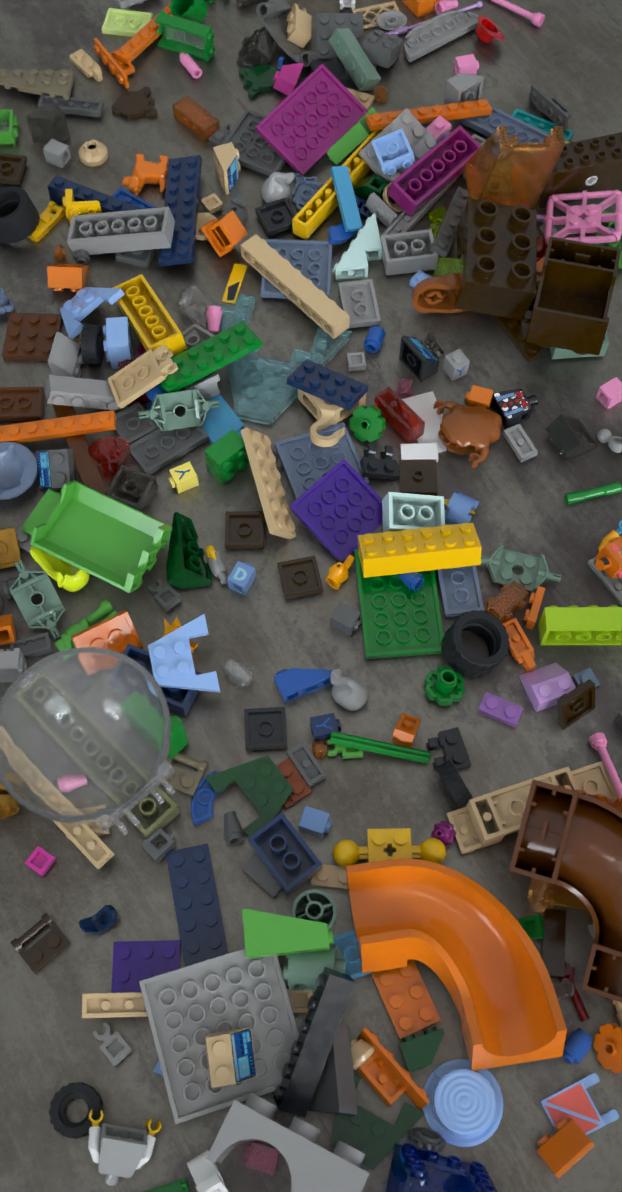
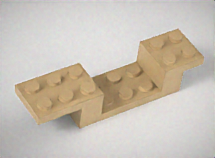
(501, 812)

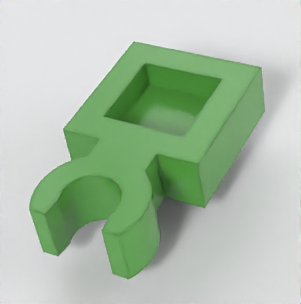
(347, 752)

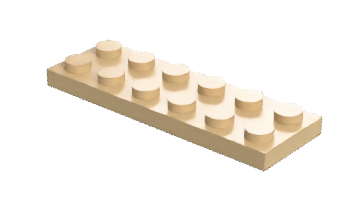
(268, 484)

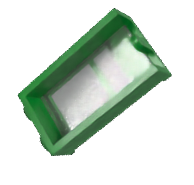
(185, 36)

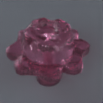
(404, 386)

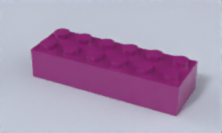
(433, 171)

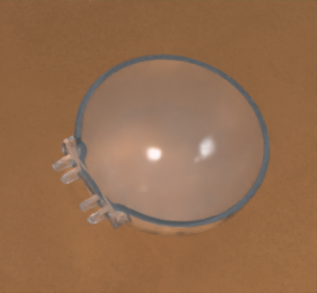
(85, 737)

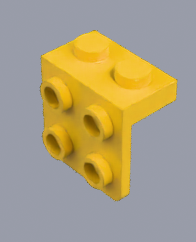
(80, 207)

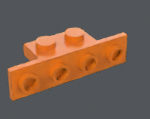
(116, 66)
(387, 1076)

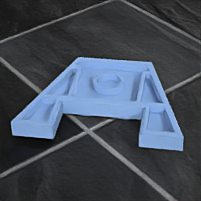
(83, 304)
(173, 659)

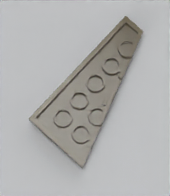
(39, 82)

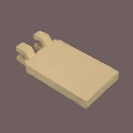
(142, 375)

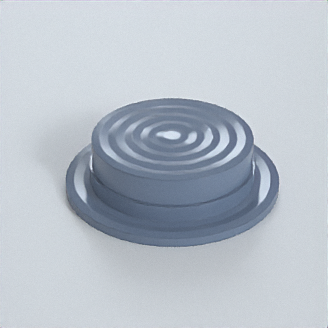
(17, 470)

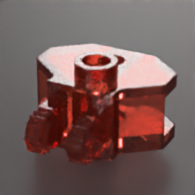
(109, 454)

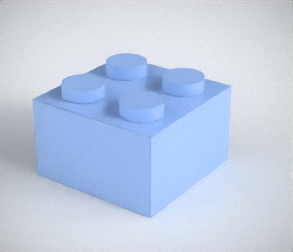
(118, 340)

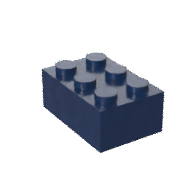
(285, 854)

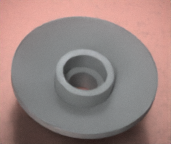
(391, 20)

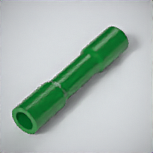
(604, 490)

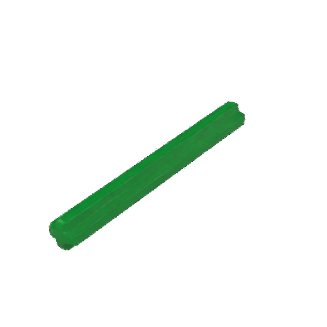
(379, 747)

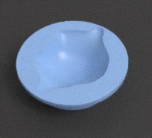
(463, 1103)

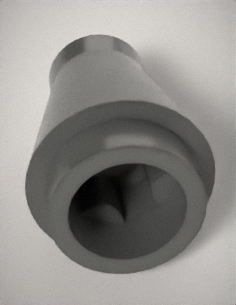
(233, 830)

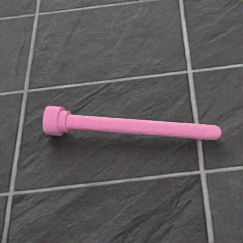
(536, 18)
(599, 743)

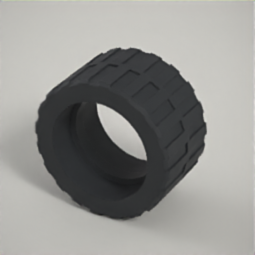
(17, 215)
(485, 626)

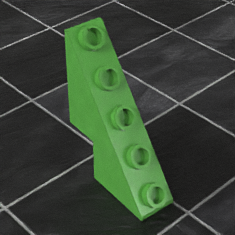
(350, 139)

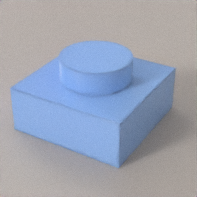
(418, 277)

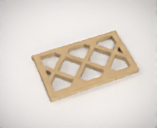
(368, 11)

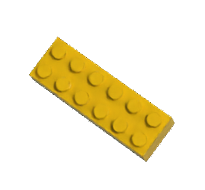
(149, 316)
(419, 550)

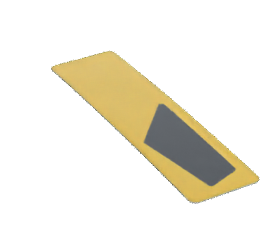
(234, 283)

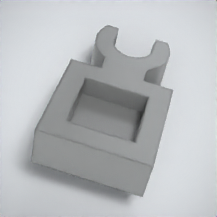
(114, 1045)

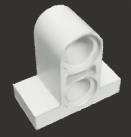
(206, 1174)

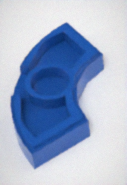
(337, 234)
(203, 801)

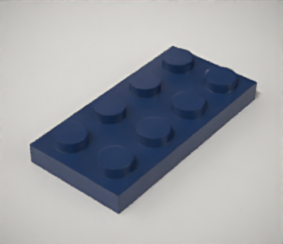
(327, 384)

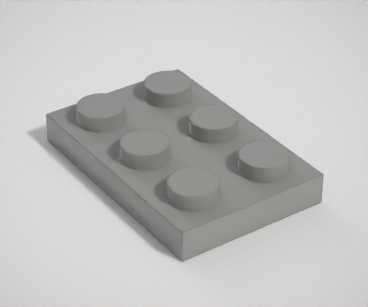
(360, 303)

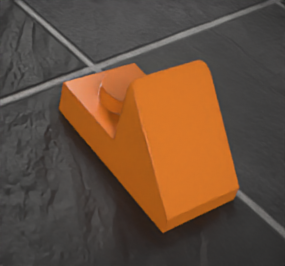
(406, 730)

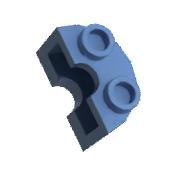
(460, 508)

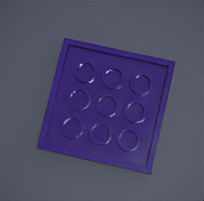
(339, 510)

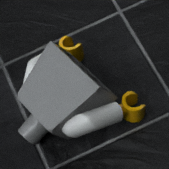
(120, 1148)

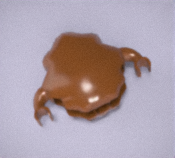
(468, 429)

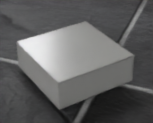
(356, 361)

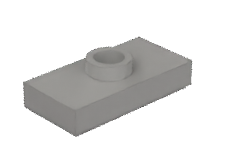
(381, 210)

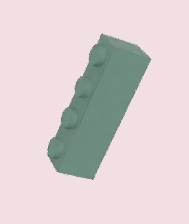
(354, 59)

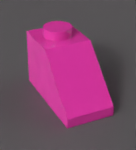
(287, 78)

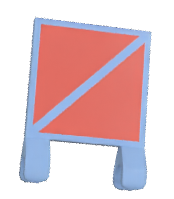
(578, 1105)

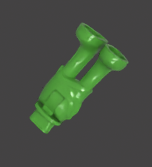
(103, 610)

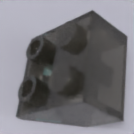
(257, 48)

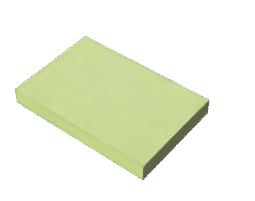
(125, 22)

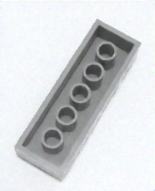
(122, 231)

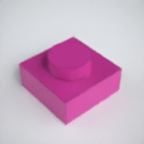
(40, 861)

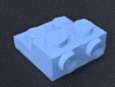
(393, 152)

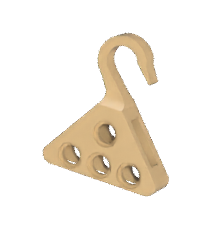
(326, 415)

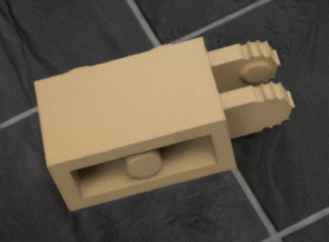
(299, 26)

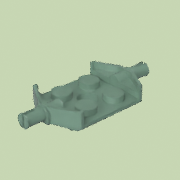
(164, 407)
(533, 568)
(45, 614)

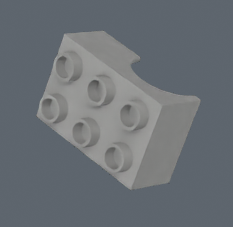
(309, 1164)

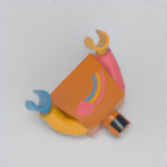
(610, 553)

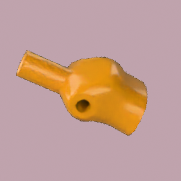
(339, 572)

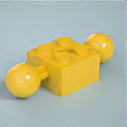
(379, 840)

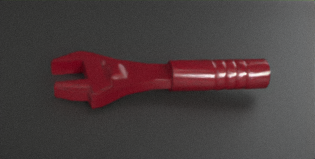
(569, 973)

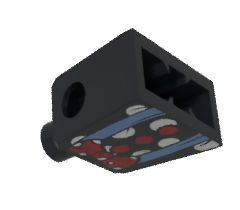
(513, 406)

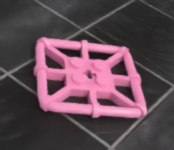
(591, 213)

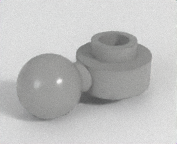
(614, 442)

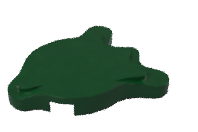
(258, 79)

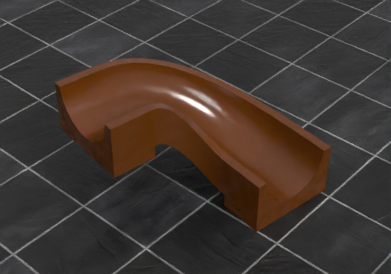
(579, 847)

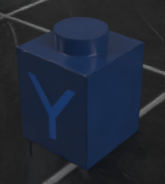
(323, 726)

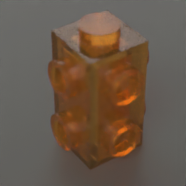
(507, 601)

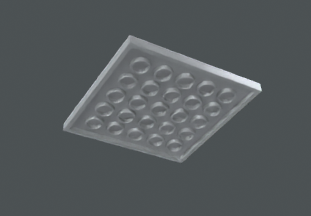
(216, 998)

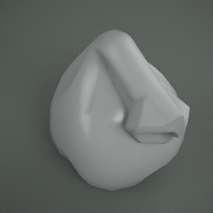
(277, 187)
(348, 690)

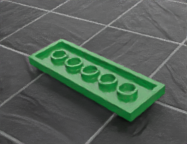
(211, 356)

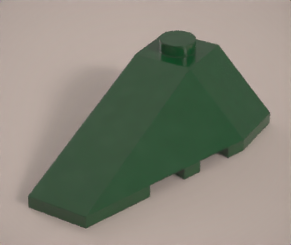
(185, 560)

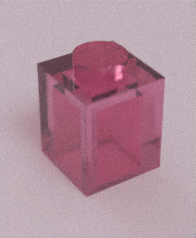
(261, 1158)

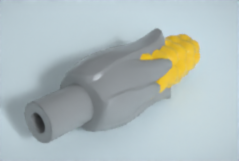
(216, 564)

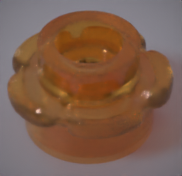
(381, 93)
(59, 252)
(319, 748)

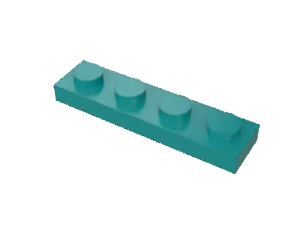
(540, 123)

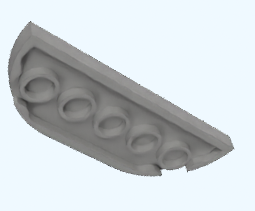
(438, 32)

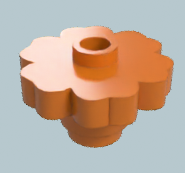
(609, 1047)

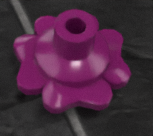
(444, 832)

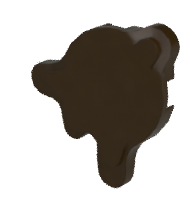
(135, 104)

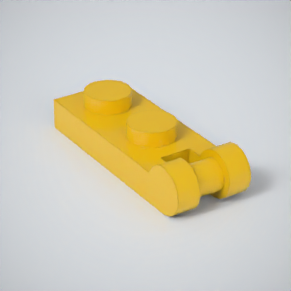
(47, 220)

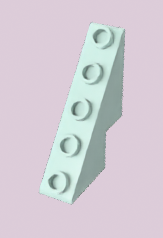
(361, 250)

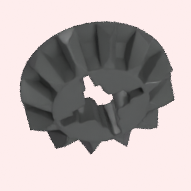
(426, 1139)

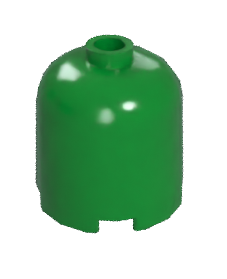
(189, 9)

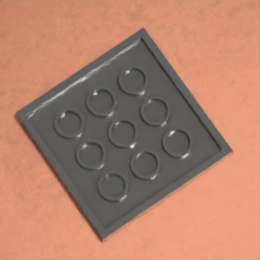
(252, 148)

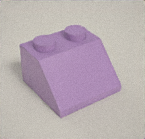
(546, 685)

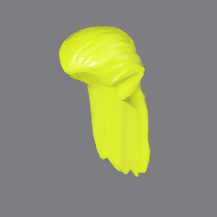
(65, 574)

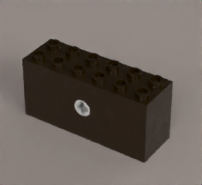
(588, 166)

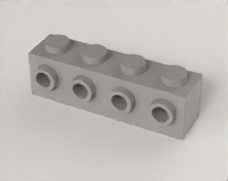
(80, 393)

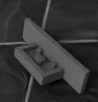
(551, 107)

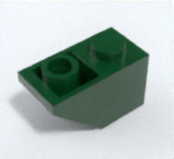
(368, 185)
(421, 1050)

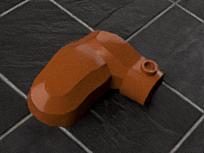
(437, 294)

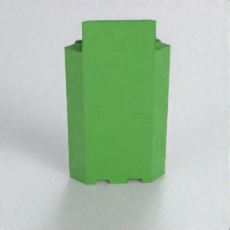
(97, 534)

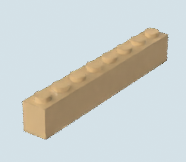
(295, 286)

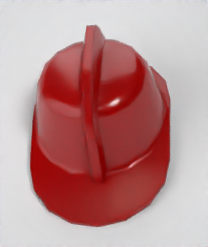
(487, 30)

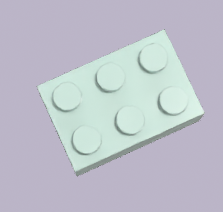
(412, 511)

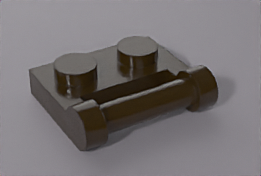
(44, 949)

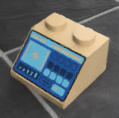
(227, 165)
(230, 1057)

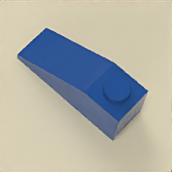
(299, 682)

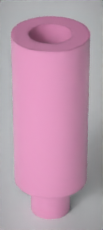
(190, 65)

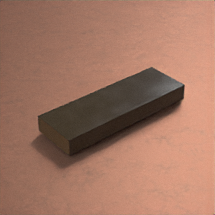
(554, 943)

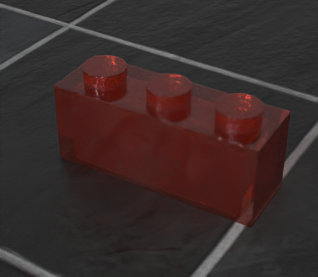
(399, 415)

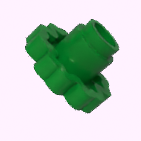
(367, 423)
(444, 686)

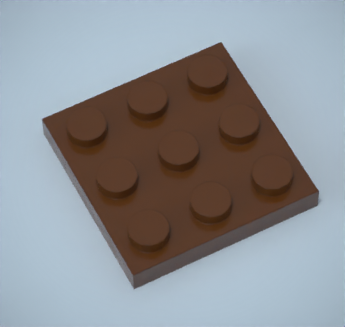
(30, 336)

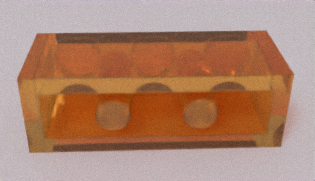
(195, 118)

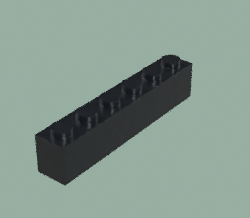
(314, 1042)

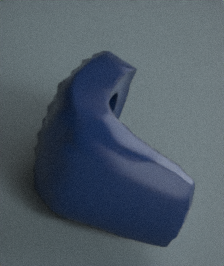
(100, 922)

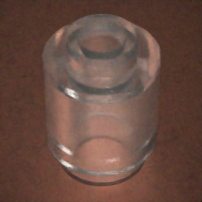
(238, 672)

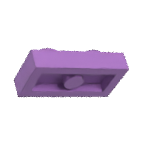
(500, 709)

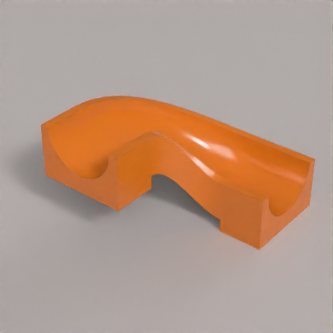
(472, 945)

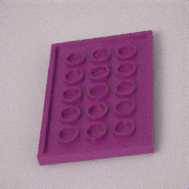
(311, 120)

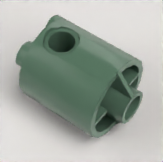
(318, 902)
(305, 967)

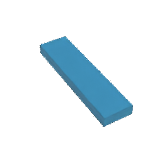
(346, 198)

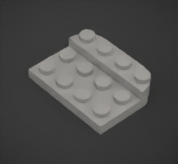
(417, 136)

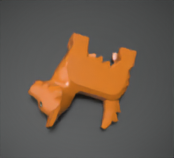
(147, 173)

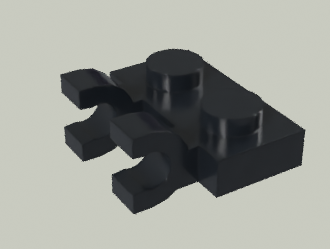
(379, 468)
(453, 749)

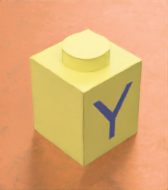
(183, 477)

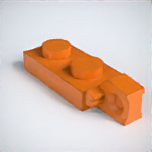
(520, 645)

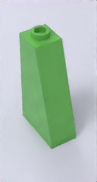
(282, 935)

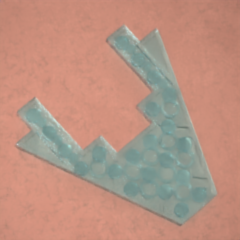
(261, 383)

